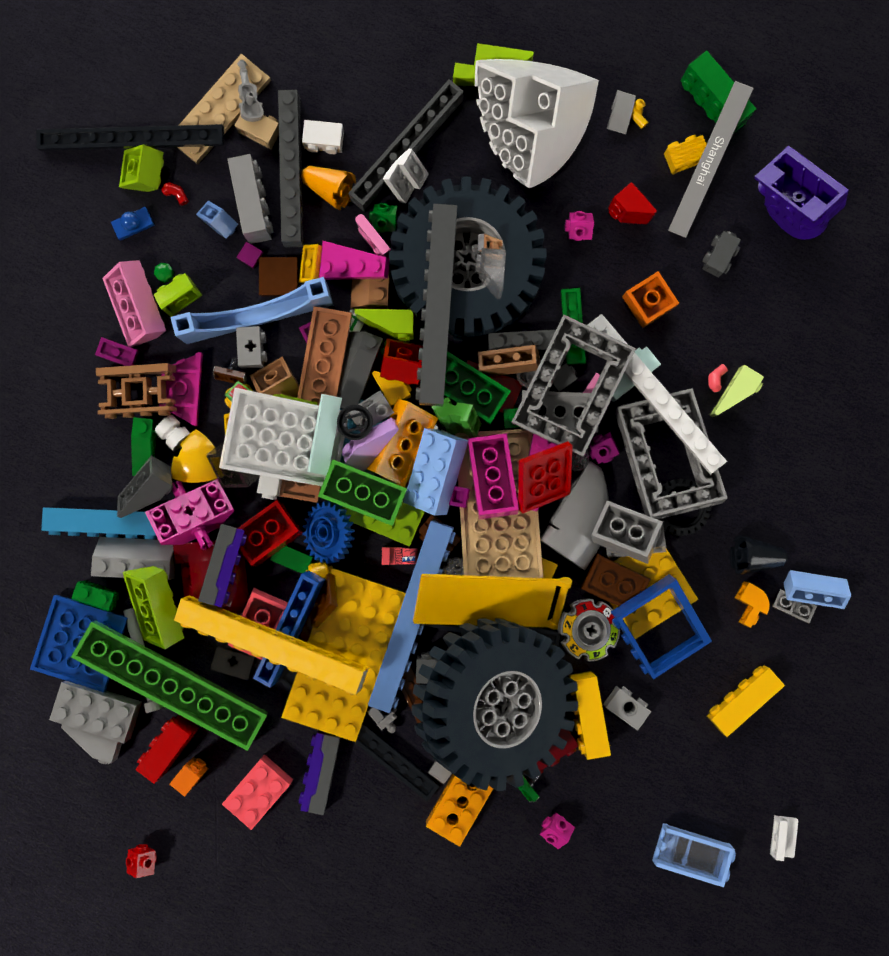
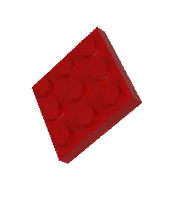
(544, 477)

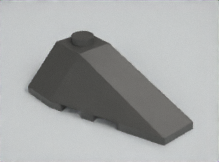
(358, 365)

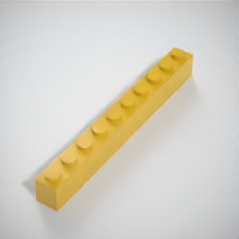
(271, 644)

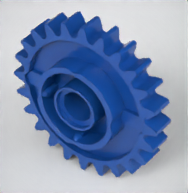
(328, 532)

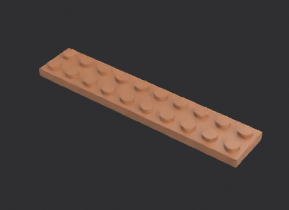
(320, 375)

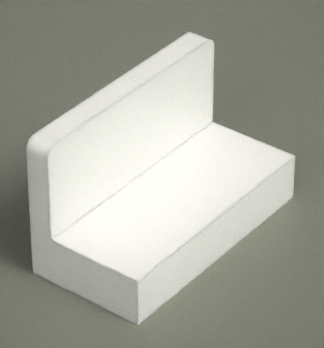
(784, 837)

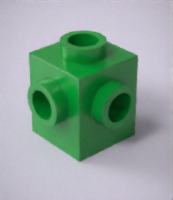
(383, 217)

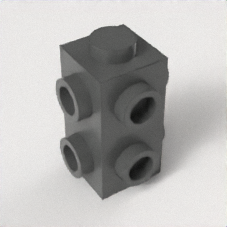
(723, 249)

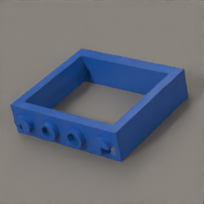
(680, 652)

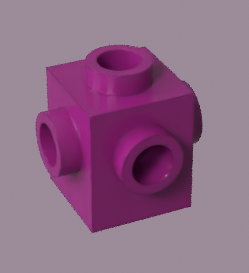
(603, 448)

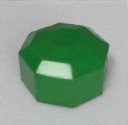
(164, 272)

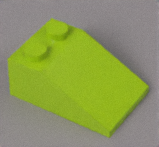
(391, 322)

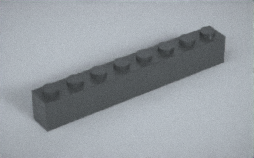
(412, 137)
(290, 168)

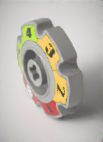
(574, 626)

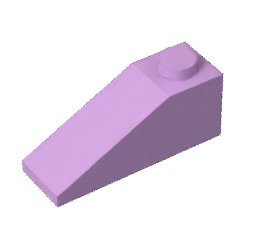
(363, 451)

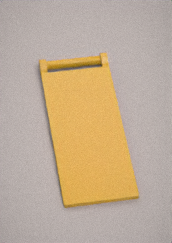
(469, 598)

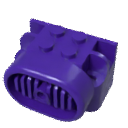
(800, 194)

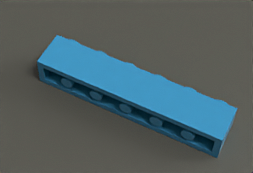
(95, 522)

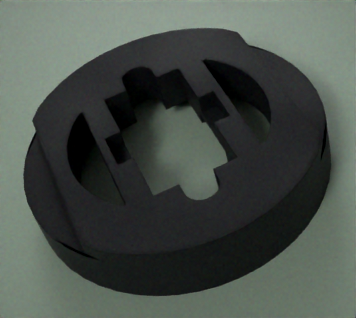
(342, 419)

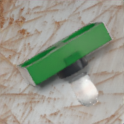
(527, 789)

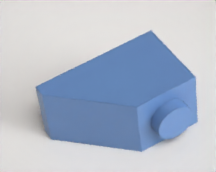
(217, 219)

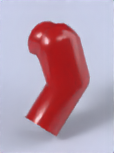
(170, 188)

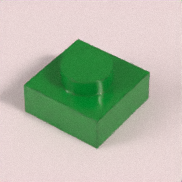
(508, 415)

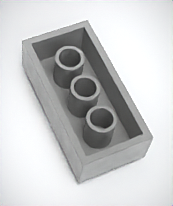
(250, 198)
(96, 711)

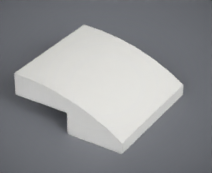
(405, 175)

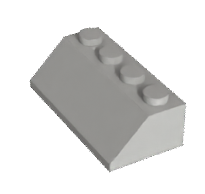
(122, 554)

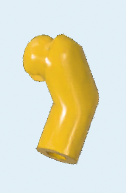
(637, 113)

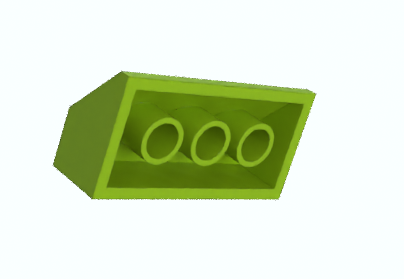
(153, 605)

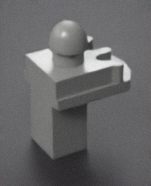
(383, 720)

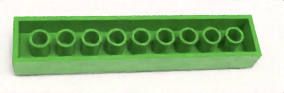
(169, 684)

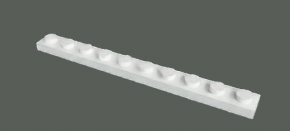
(666, 405)

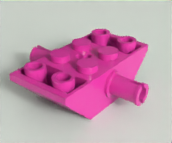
(190, 514)

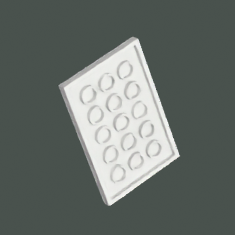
(273, 437)

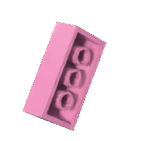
(133, 303)

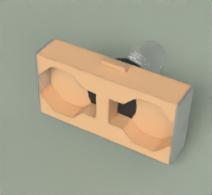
(487, 241)

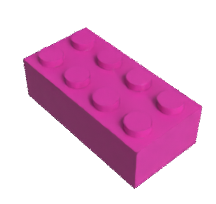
(492, 476)

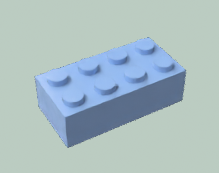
(435, 471)

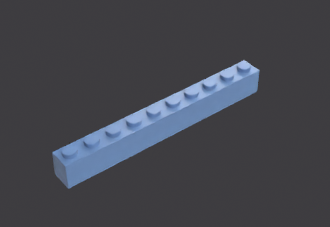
(405, 631)

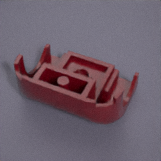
(194, 568)

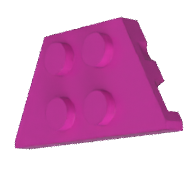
(186, 388)

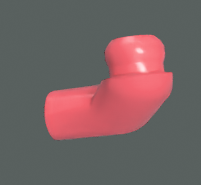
(714, 378)

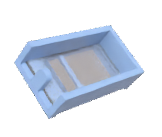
(694, 855)

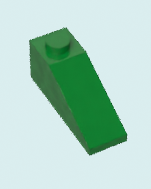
(142, 442)

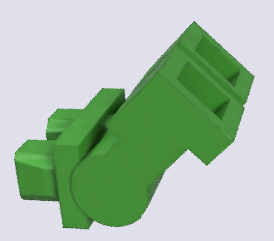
(458, 418)

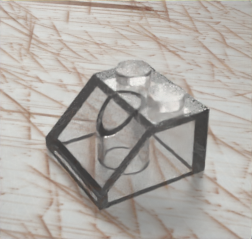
(491, 269)

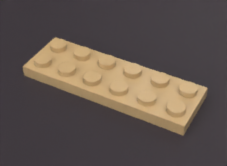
(222, 103)

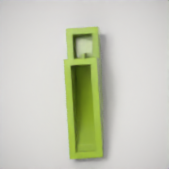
(465, 74)

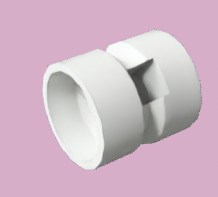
(172, 432)

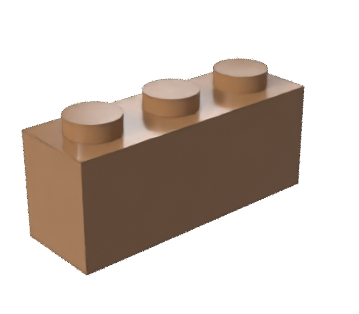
(509, 360)

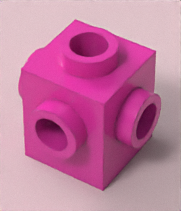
(580, 226)
(556, 830)

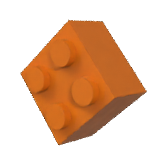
(650, 299)

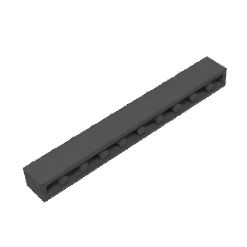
(437, 305)

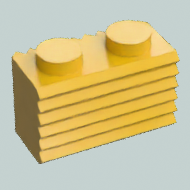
(685, 154)

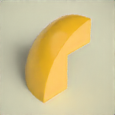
(192, 462)

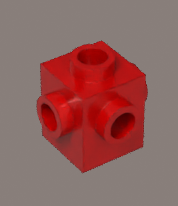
(141, 861)

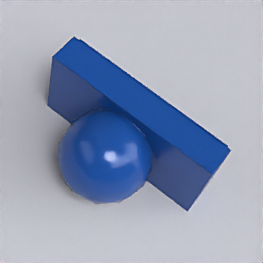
(132, 223)

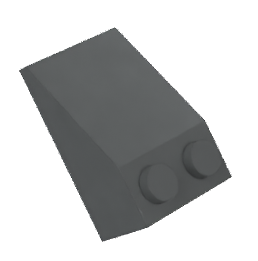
(146, 487)

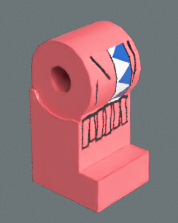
(399, 555)

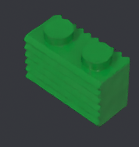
(96, 595)

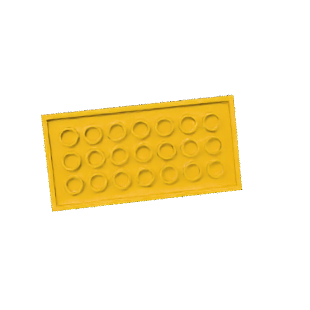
(356, 631)

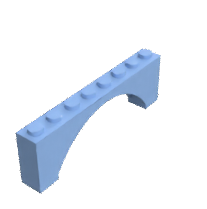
(201, 326)

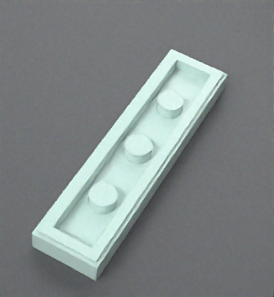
(324, 434)

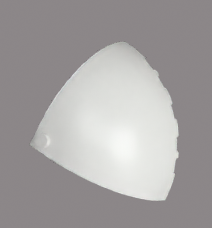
(533, 114)

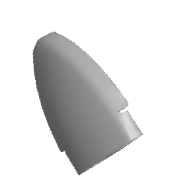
(578, 517)

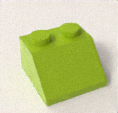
(141, 168)
(177, 294)

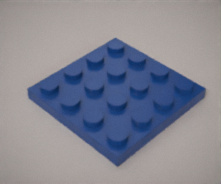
(61, 634)

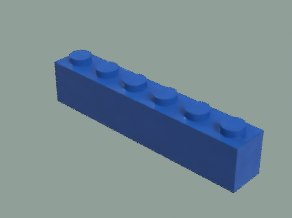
(292, 621)

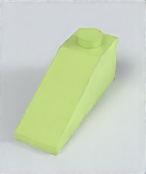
(740, 387)

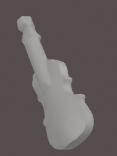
(250, 108)

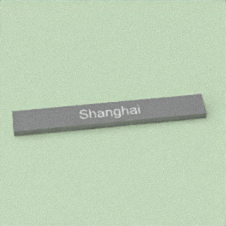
(711, 158)

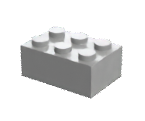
(627, 532)

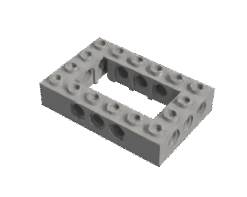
(602, 345)
(709, 488)

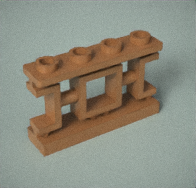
(136, 375)

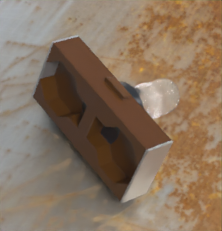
(230, 373)

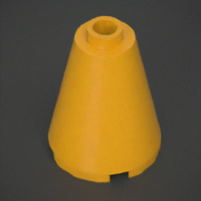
(329, 184)

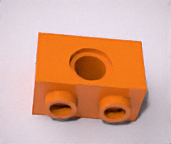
(189, 776)

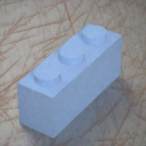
(817, 589)

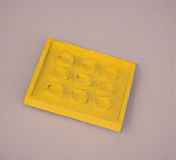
(662, 606)

